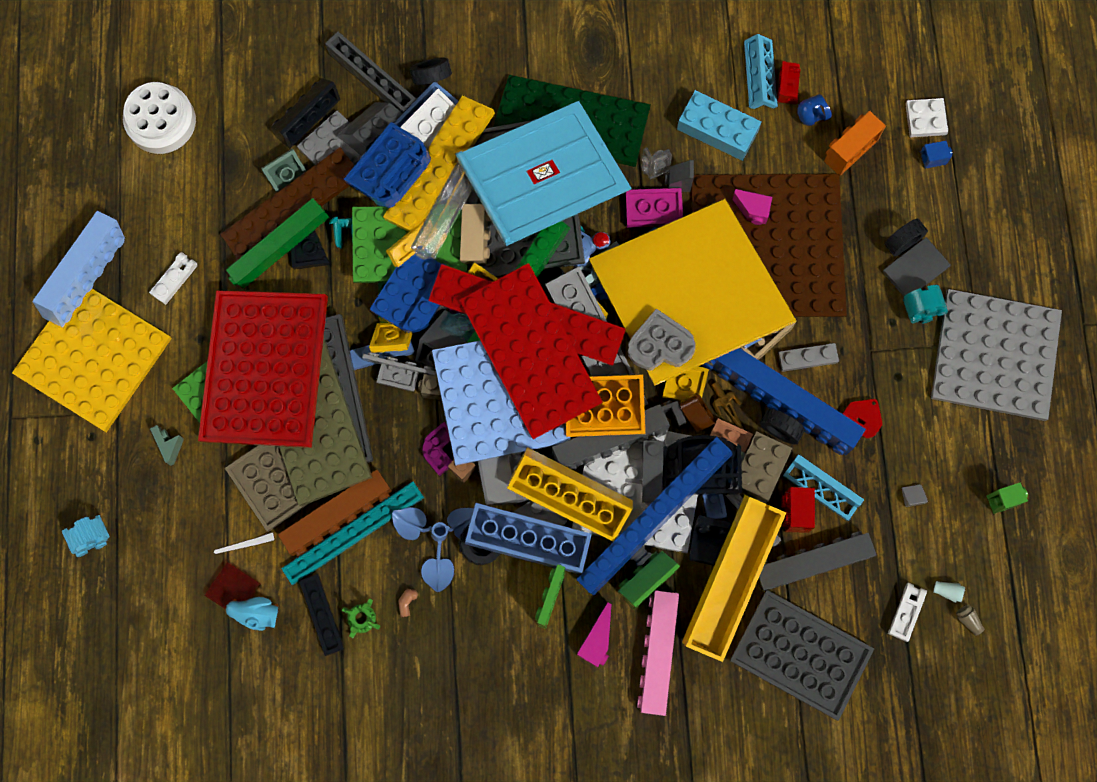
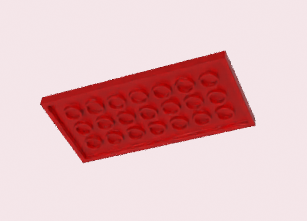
(531, 351)

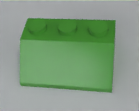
(647, 579)

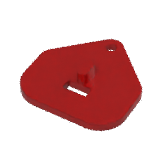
(866, 413)

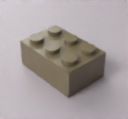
(763, 466)

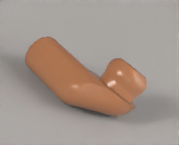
(405, 600)

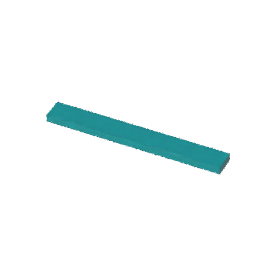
(351, 533)

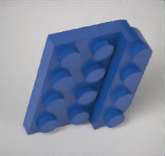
(389, 166)
(407, 295)

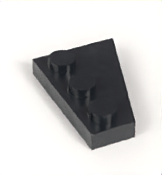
(309, 253)

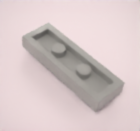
(808, 357)

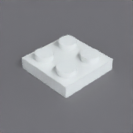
(926, 117)

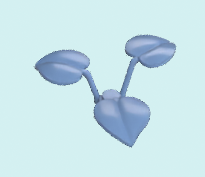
(411, 521)

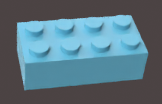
(718, 125)

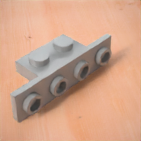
(398, 374)

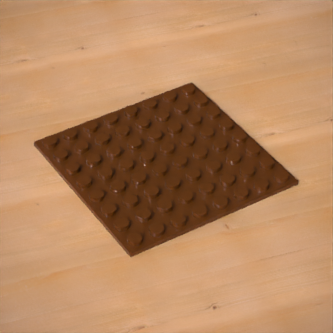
(800, 239)

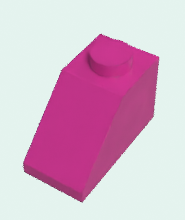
(753, 206)

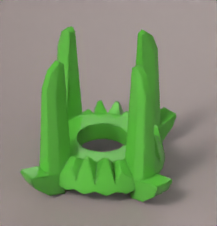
(365, 627)

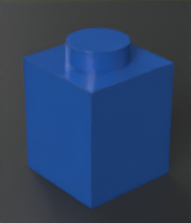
(936, 154)

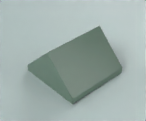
(283, 170)

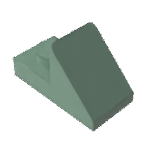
(168, 448)

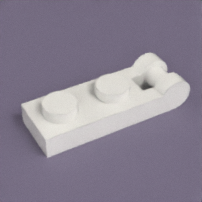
(173, 278)
(907, 612)

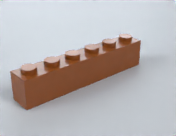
(334, 513)

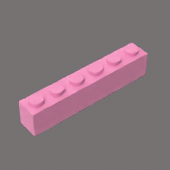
(659, 653)

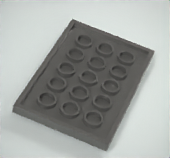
(802, 655)

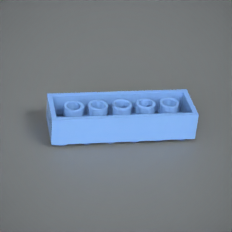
(79, 269)

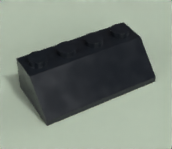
(306, 112)

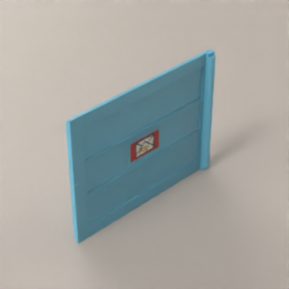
(542, 173)

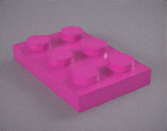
(653, 207)

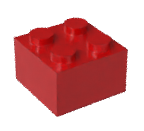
(799, 509)

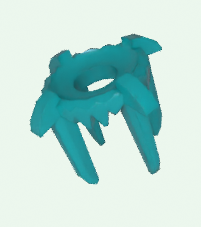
(338, 224)

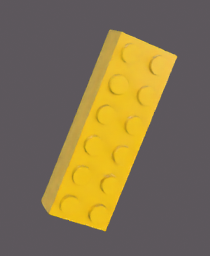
(570, 494)

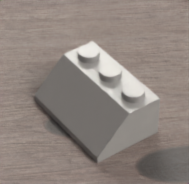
(495, 478)

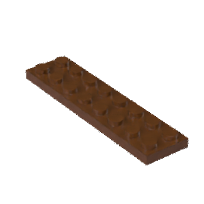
(320, 182)

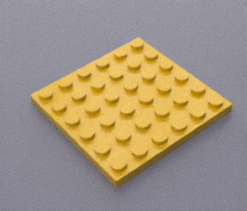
(93, 359)

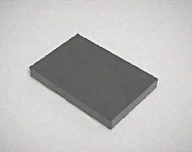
(916, 267)

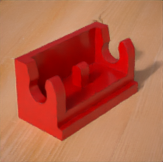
(788, 83)

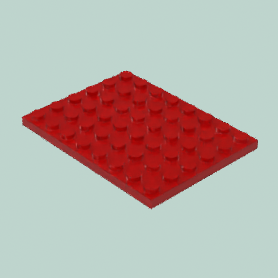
(263, 368)

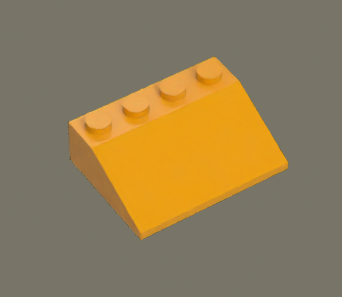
(618, 414)

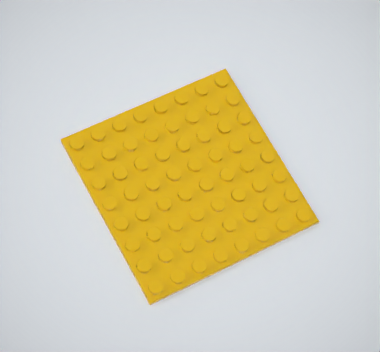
(700, 277)

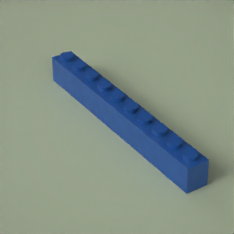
(654, 516)

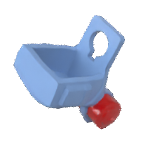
(597, 242)

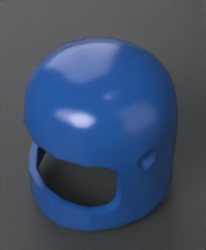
(810, 110)

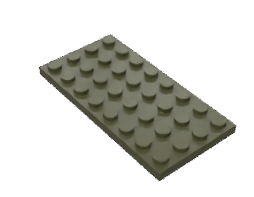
(336, 451)

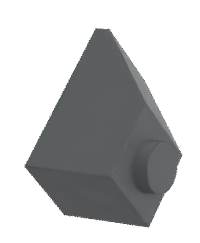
(680, 176)

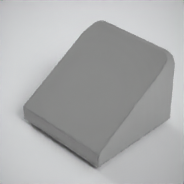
(914, 495)

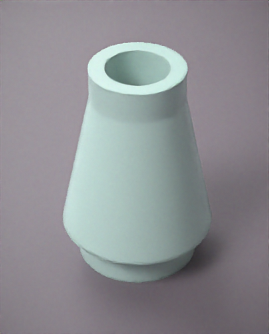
(951, 591)

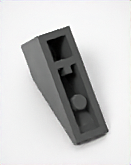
(652, 470)

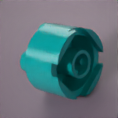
(925, 304)

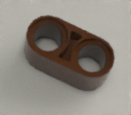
(697, 412)

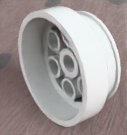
(178, 126)

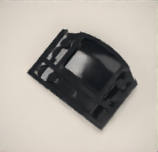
(680, 454)

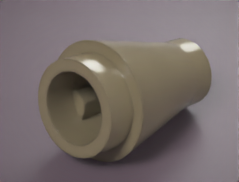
(969, 617)

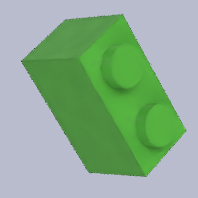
(1007, 498)

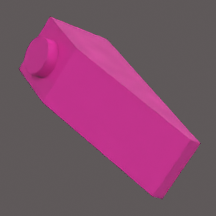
(597, 642)

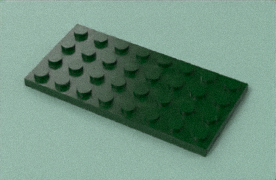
(617, 120)

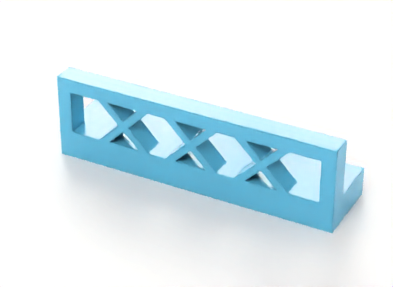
(758, 71)
(828, 482)

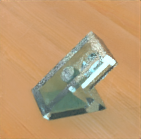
(458, 326)

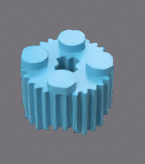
(86, 535)

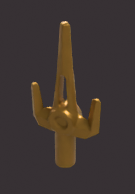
(725, 400)

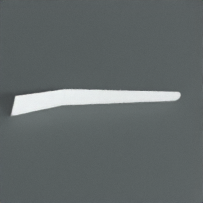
(266, 538)

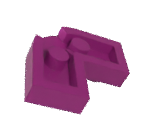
(433, 449)

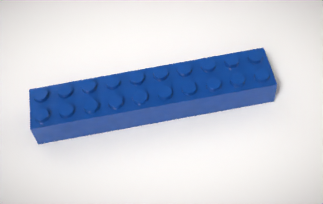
(787, 397)

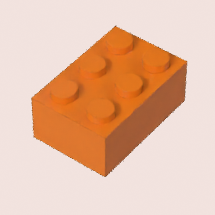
(854, 142)

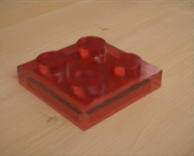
(231, 585)

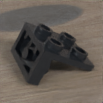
(708, 539)

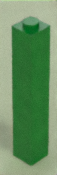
(277, 244)

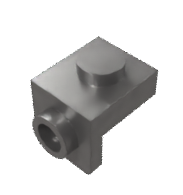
(677, 413)

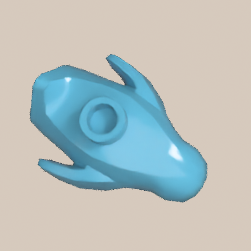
(253, 613)

